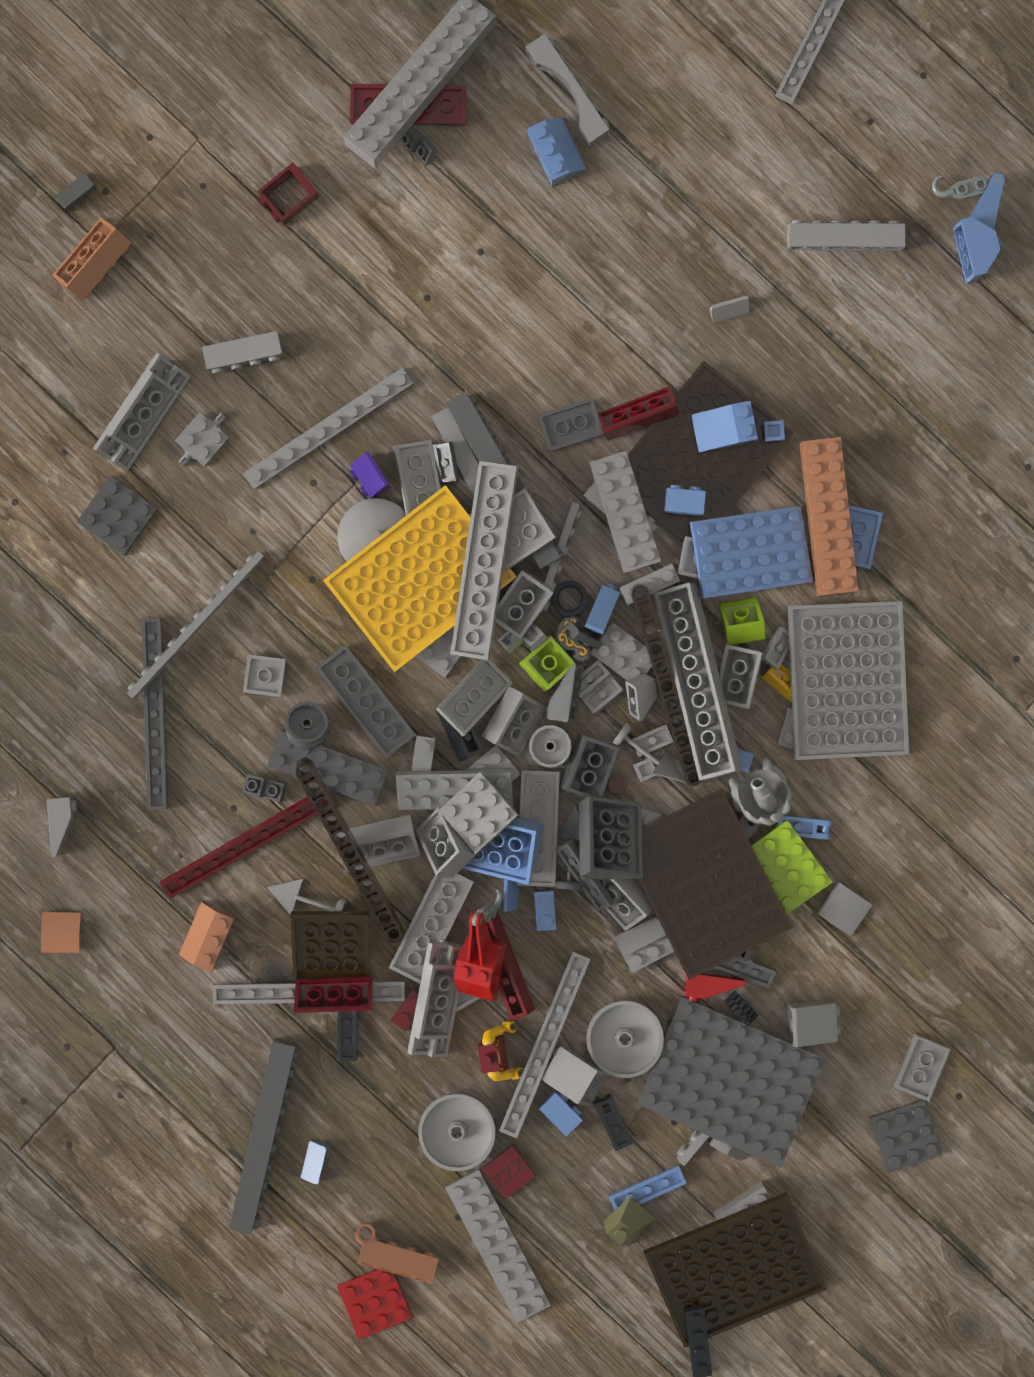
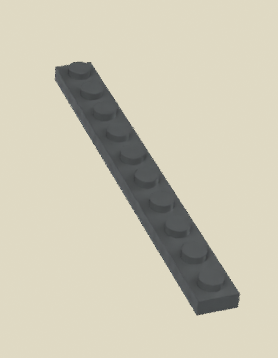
(154, 718)

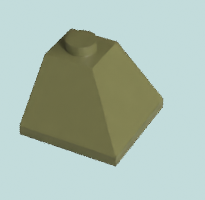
(628, 1222)

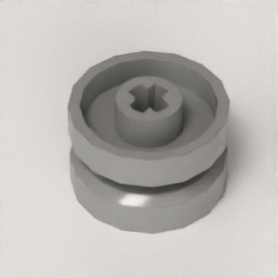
(542, 754)

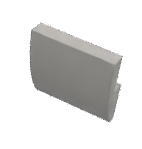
(598, 687)
(844, 909)

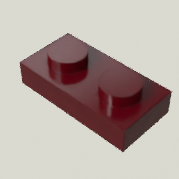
(405, 1014)

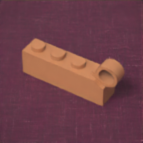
(394, 1259)

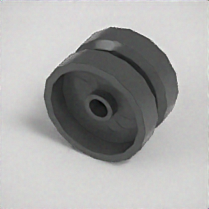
(306, 714)

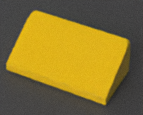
(779, 680)

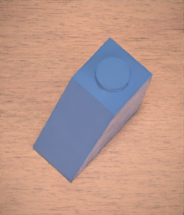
(602, 609)

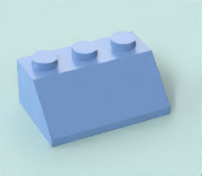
(555, 150)

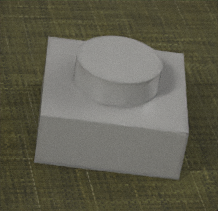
(644, 769)

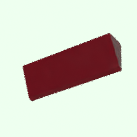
(638, 413)
(334, 995)

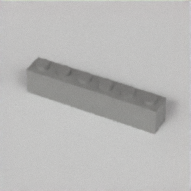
(846, 236)

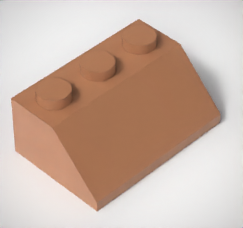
(207, 936)

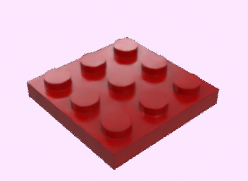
(374, 1302)

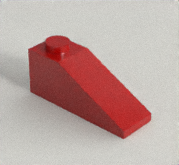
(708, 985)

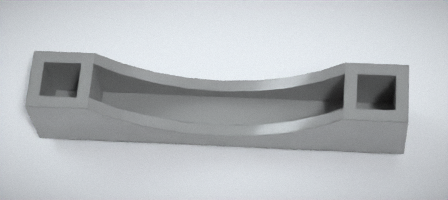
(545, 58)

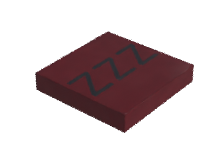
(508, 1171)

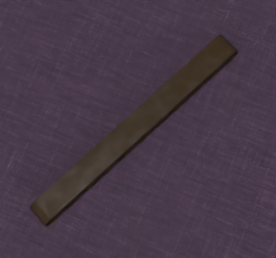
(661, 676)
(347, 842)

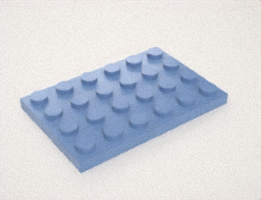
(751, 552)

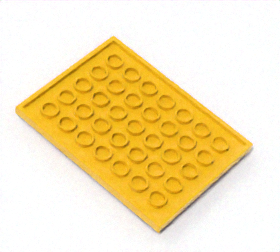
(409, 579)

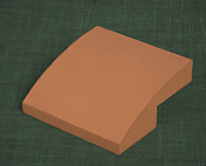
(61, 932)

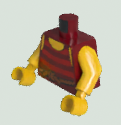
(493, 1053)

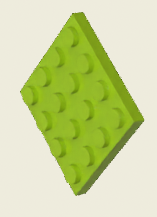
(790, 866)

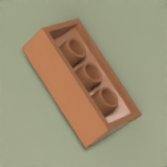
(92, 259)

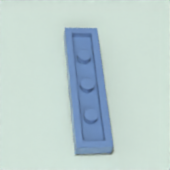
(650, 1187)

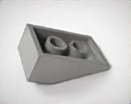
(443, 845)

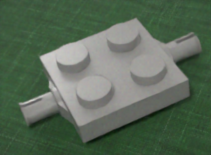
(202, 439)

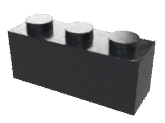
(463, 746)

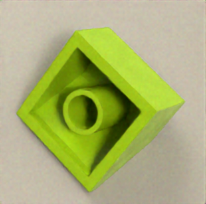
(742, 621)
(547, 664)

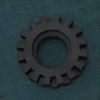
(741, 1008)

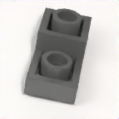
(418, 143)
(264, 788)

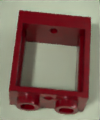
(291, 170)

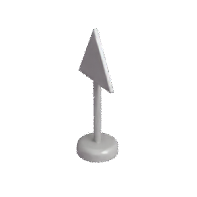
(664, 768)
(288, 895)

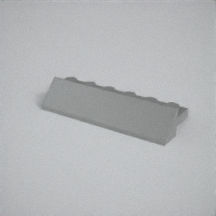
(142, 412)
(643, 944)
(436, 1001)

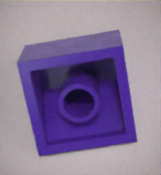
(370, 476)

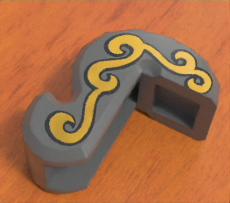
(563, 638)

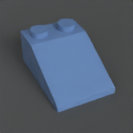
(724, 427)

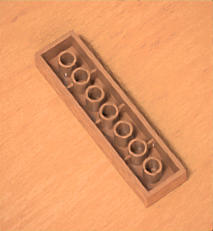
(828, 516)

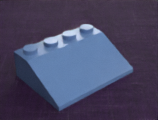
(510, 853)

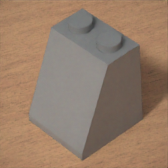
(813, 1022)
(574, 1076)

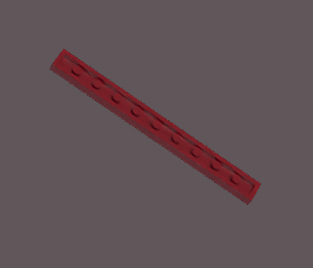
(239, 847)

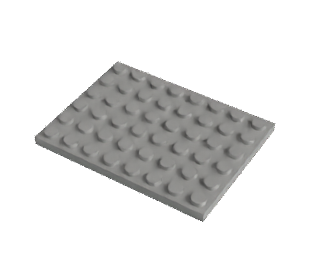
(848, 680)

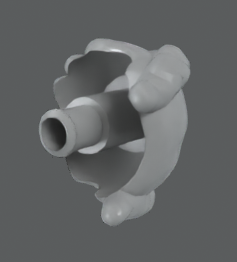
(762, 794)

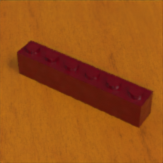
(512, 984)

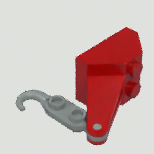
(481, 959)

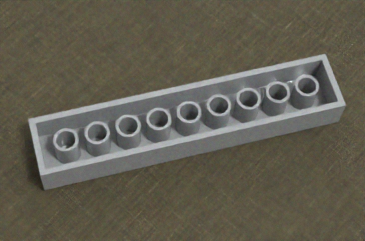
(419, 81)
(698, 682)

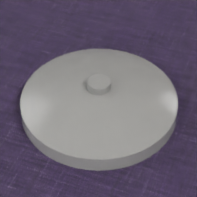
(366, 523)
(625, 1038)
(456, 1131)

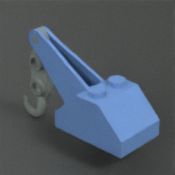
(976, 235)

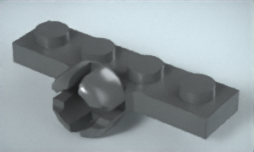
(748, 969)

